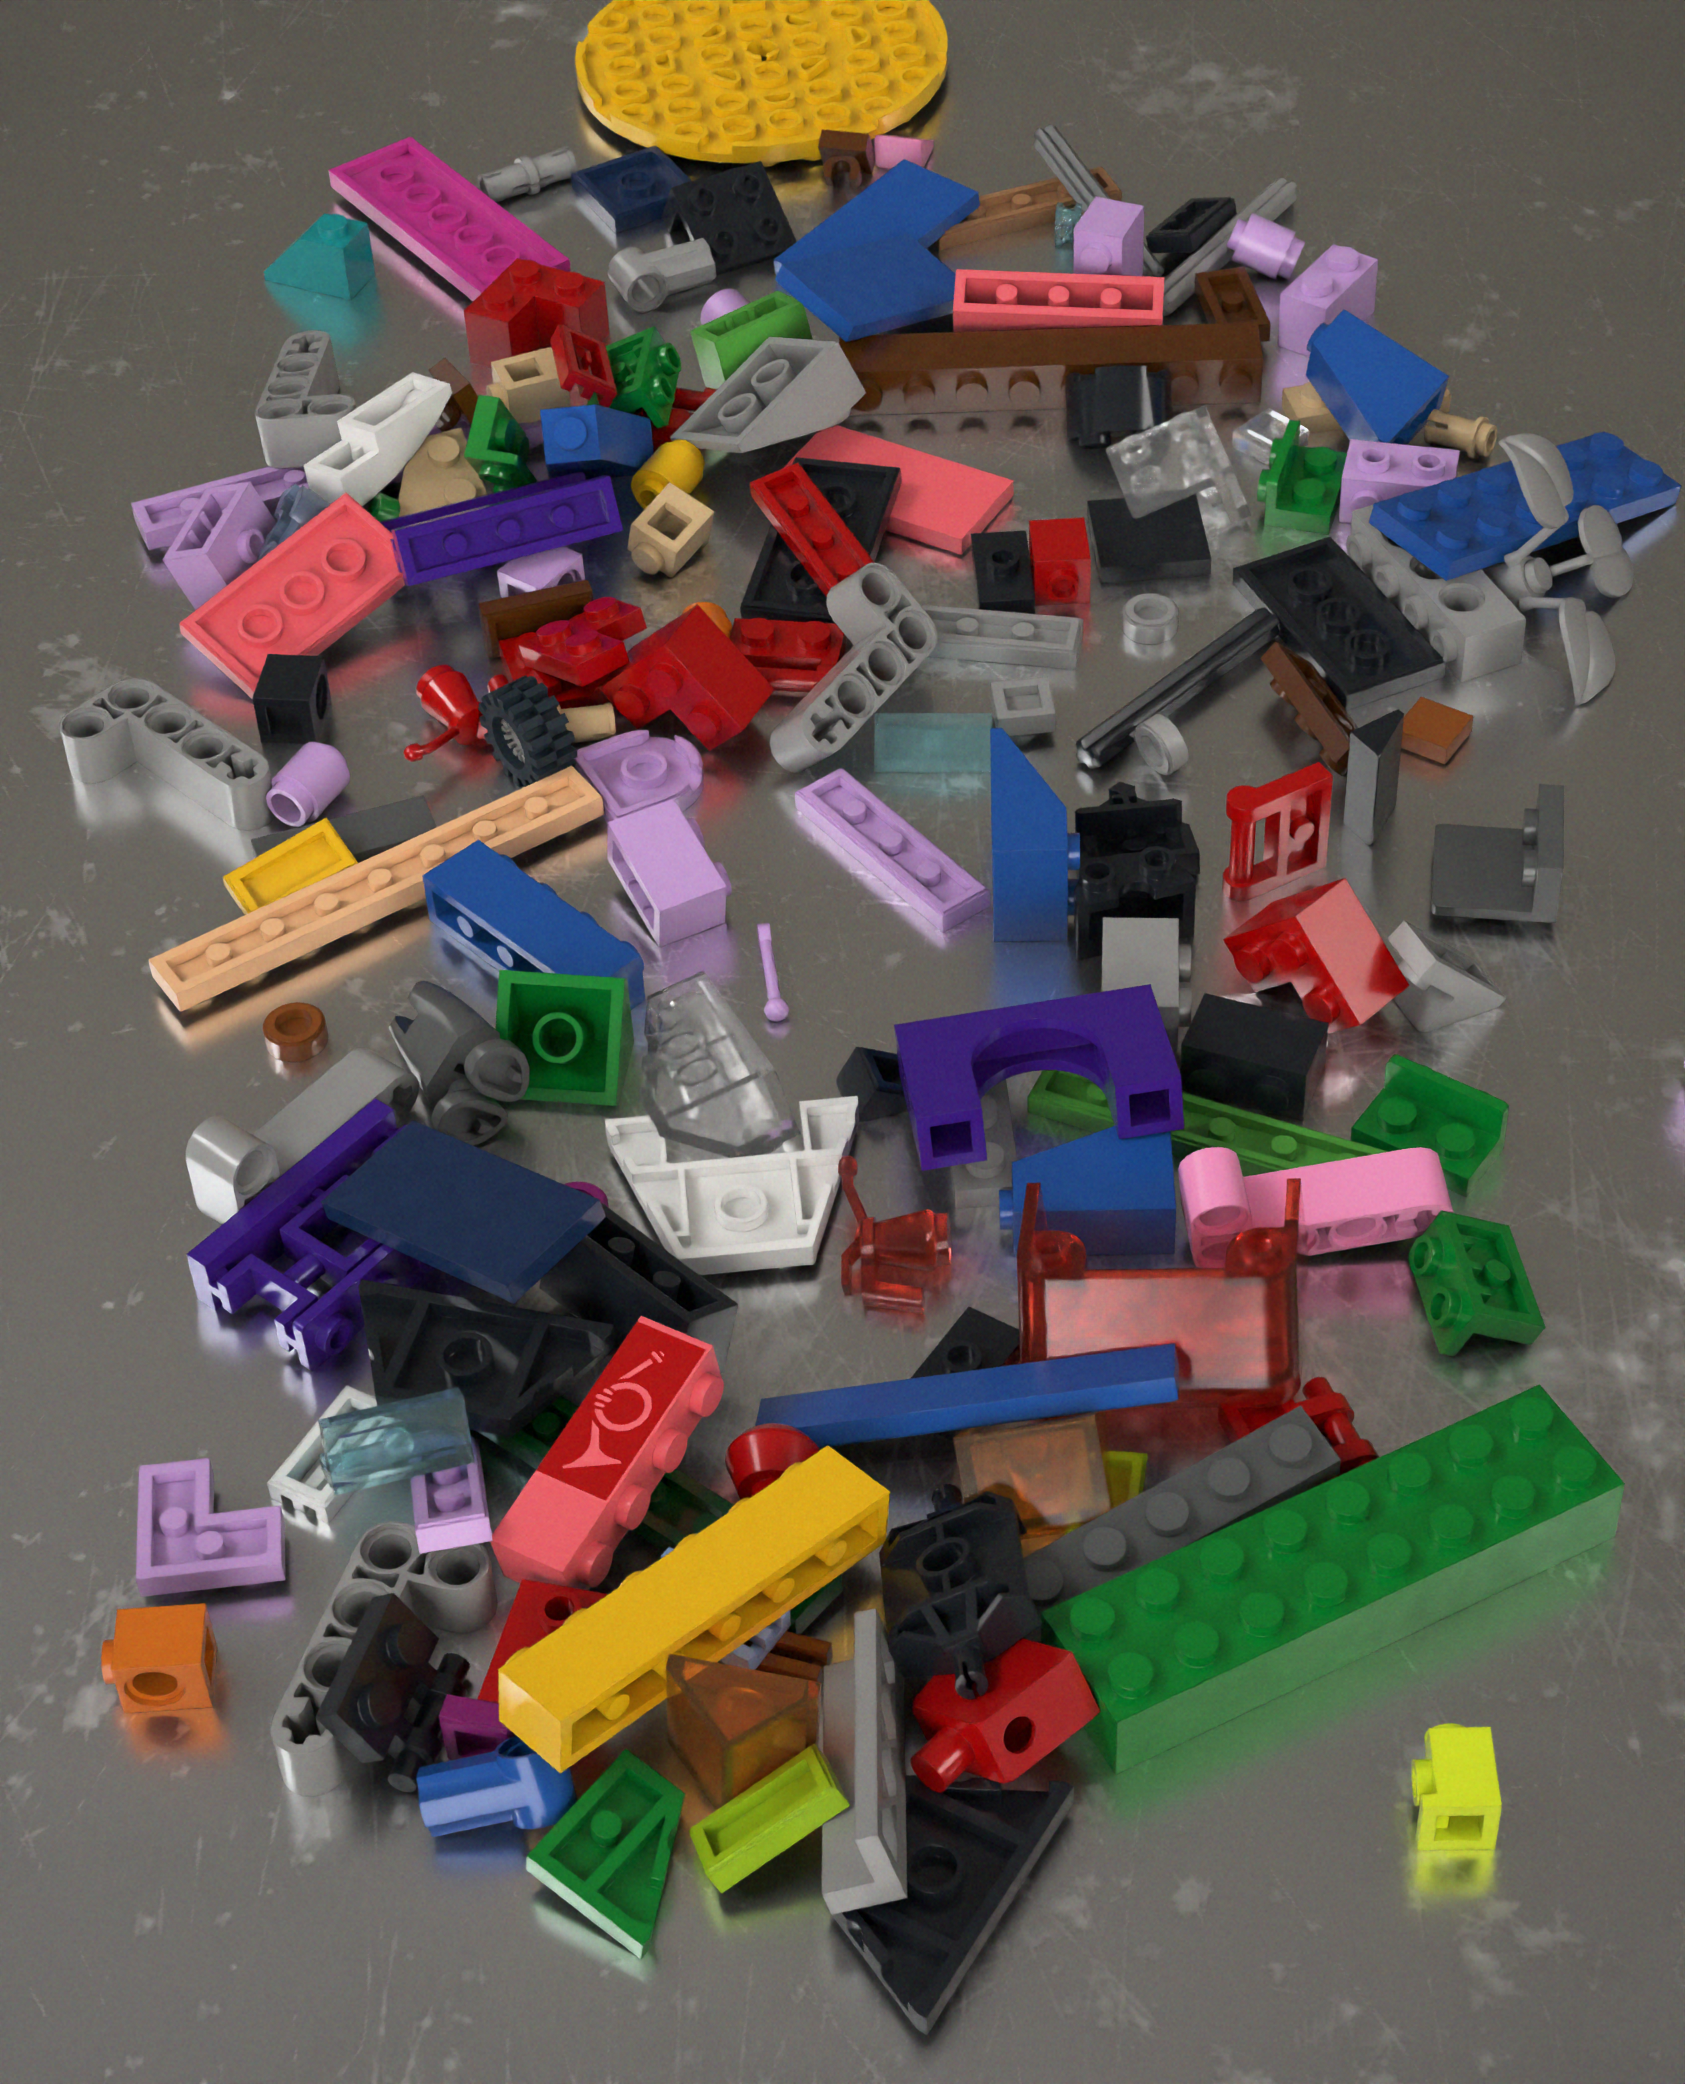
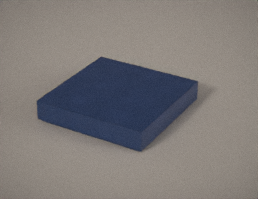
(629, 188)

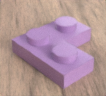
(190, 1546)

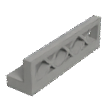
(866, 1749)

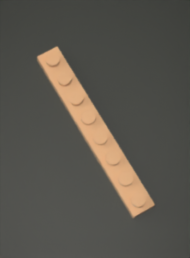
(368, 890)

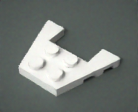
(740, 1208)

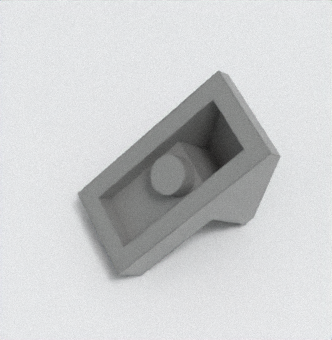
(1442, 981)

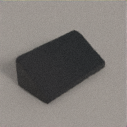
(1373, 775)

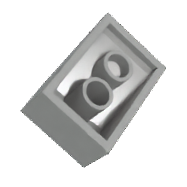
(776, 396)

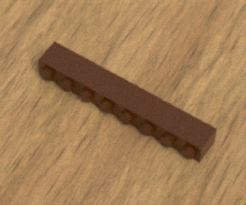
(1030, 366)

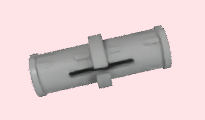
(528, 174)

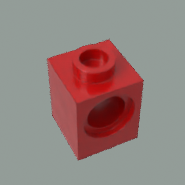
(1060, 561)

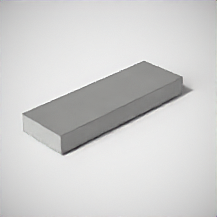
(1006, 637)

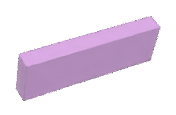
(451, 1507)

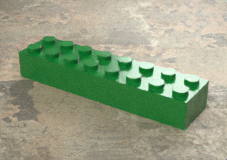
(1334, 1574)

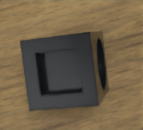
(292, 699)

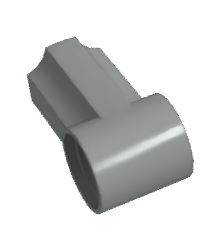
(650, 277)

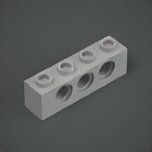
(1460, 618)

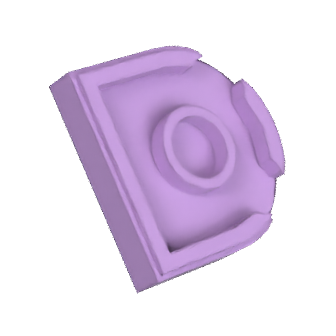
(641, 772)

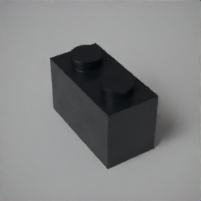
(1253, 1056)

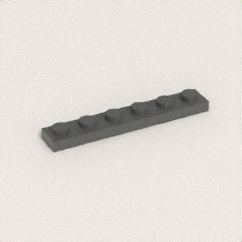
(1198, 1501)

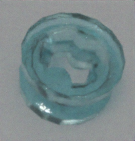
(1065, 222)

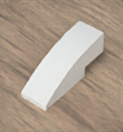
(378, 439)

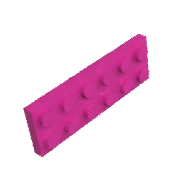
(440, 215)

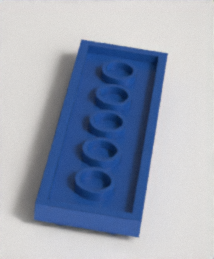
(1485, 516)

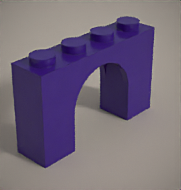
(1102, 1036)

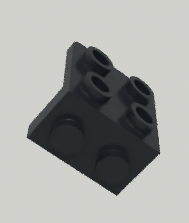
(733, 214)

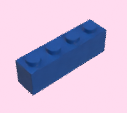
(523, 922)

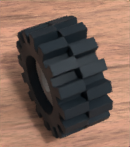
(527, 731)

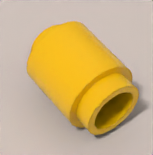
(673, 463)

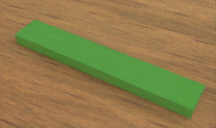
(1258, 1140)

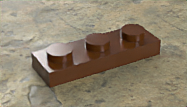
(1318, 708)

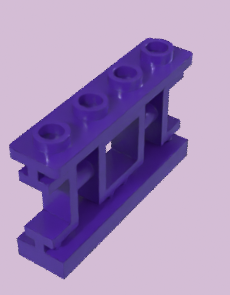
(503, 526)
(290, 1220)

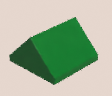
(571, 1033)

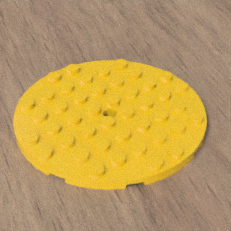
(698, 83)

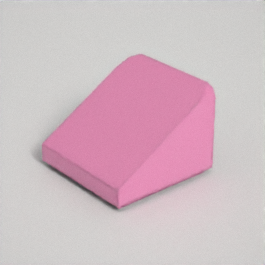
(893, 149)

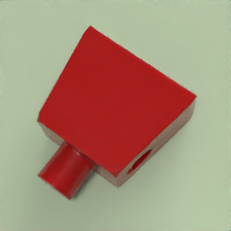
(1028, 1710)

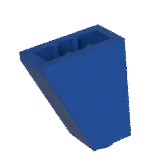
(1372, 382)
(595, 441)
(1103, 1191)

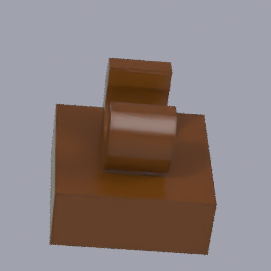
(846, 153)
(463, 396)

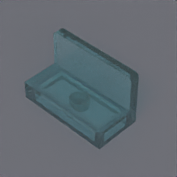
(933, 743)
(395, 1441)

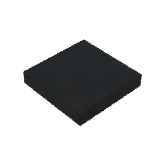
(1150, 547)

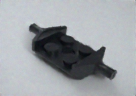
(956, 1588)

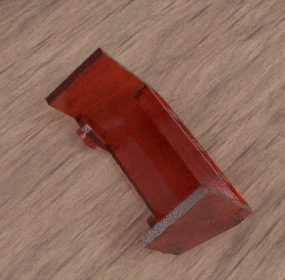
(1231, 1325)

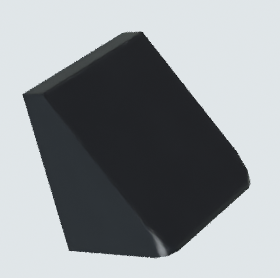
(875, 1080)

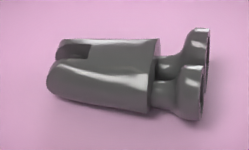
(459, 1063)

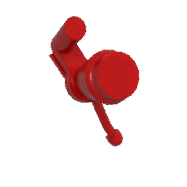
(451, 701)

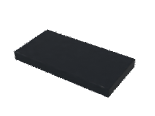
(863, 500)
(1340, 622)

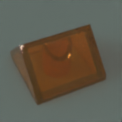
(1048, 1467)
(736, 1723)

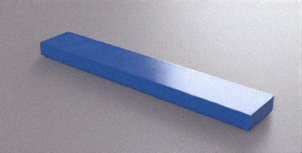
(980, 1397)

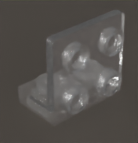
(1176, 463)

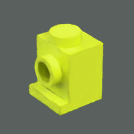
(1457, 1789)

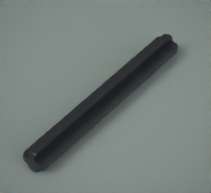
(1178, 687)

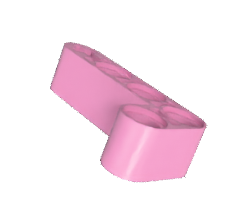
(1344, 1200)

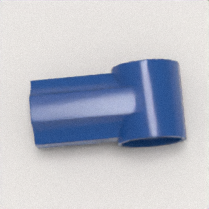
(493, 1790)

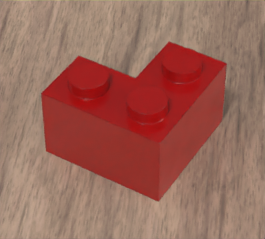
(526, 307)
(694, 674)
(1325, 950)

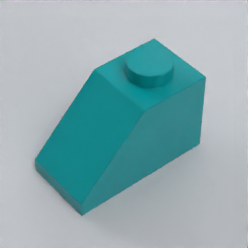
(327, 258)

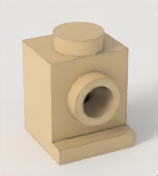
(528, 385)
(669, 532)

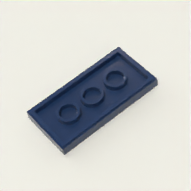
(464, 1210)

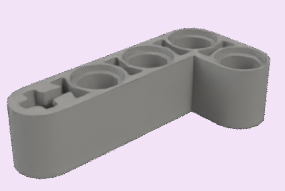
(301, 402)
(889, 643)
(191, 753)
(234, 1166)
(442, 1588)

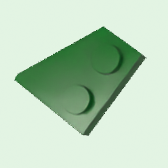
(614, 1850)

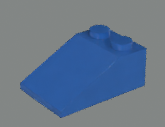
(1028, 850)

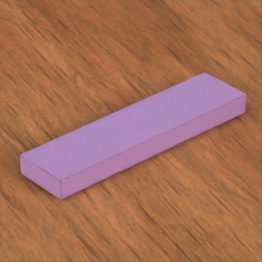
(893, 850)

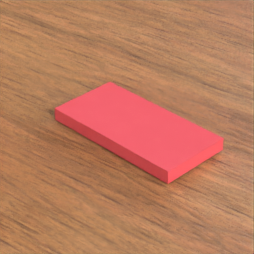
(937, 497)
(298, 594)

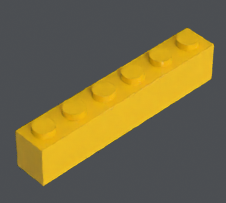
(692, 1603)

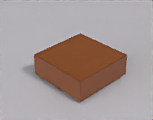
(1435, 730)

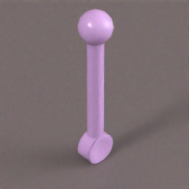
(776, 1008)

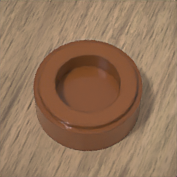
(295, 1032)

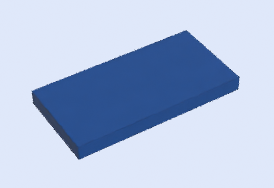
(896, 204)
(872, 286)

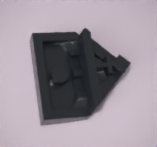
(1134, 824)

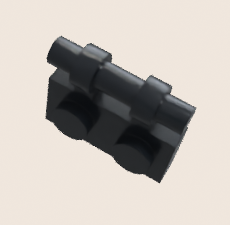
(376, 1684)

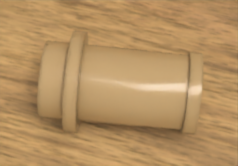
(1462, 433)
(590, 722)

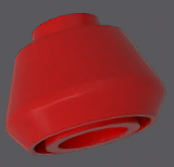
(764, 1454)

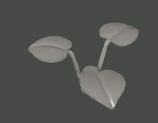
(1525, 579)

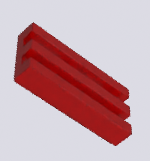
(574, 362)

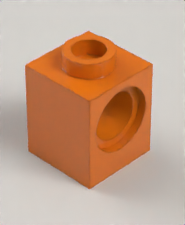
(162, 1658)

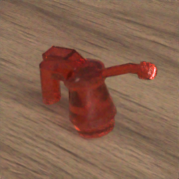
(907, 1241)

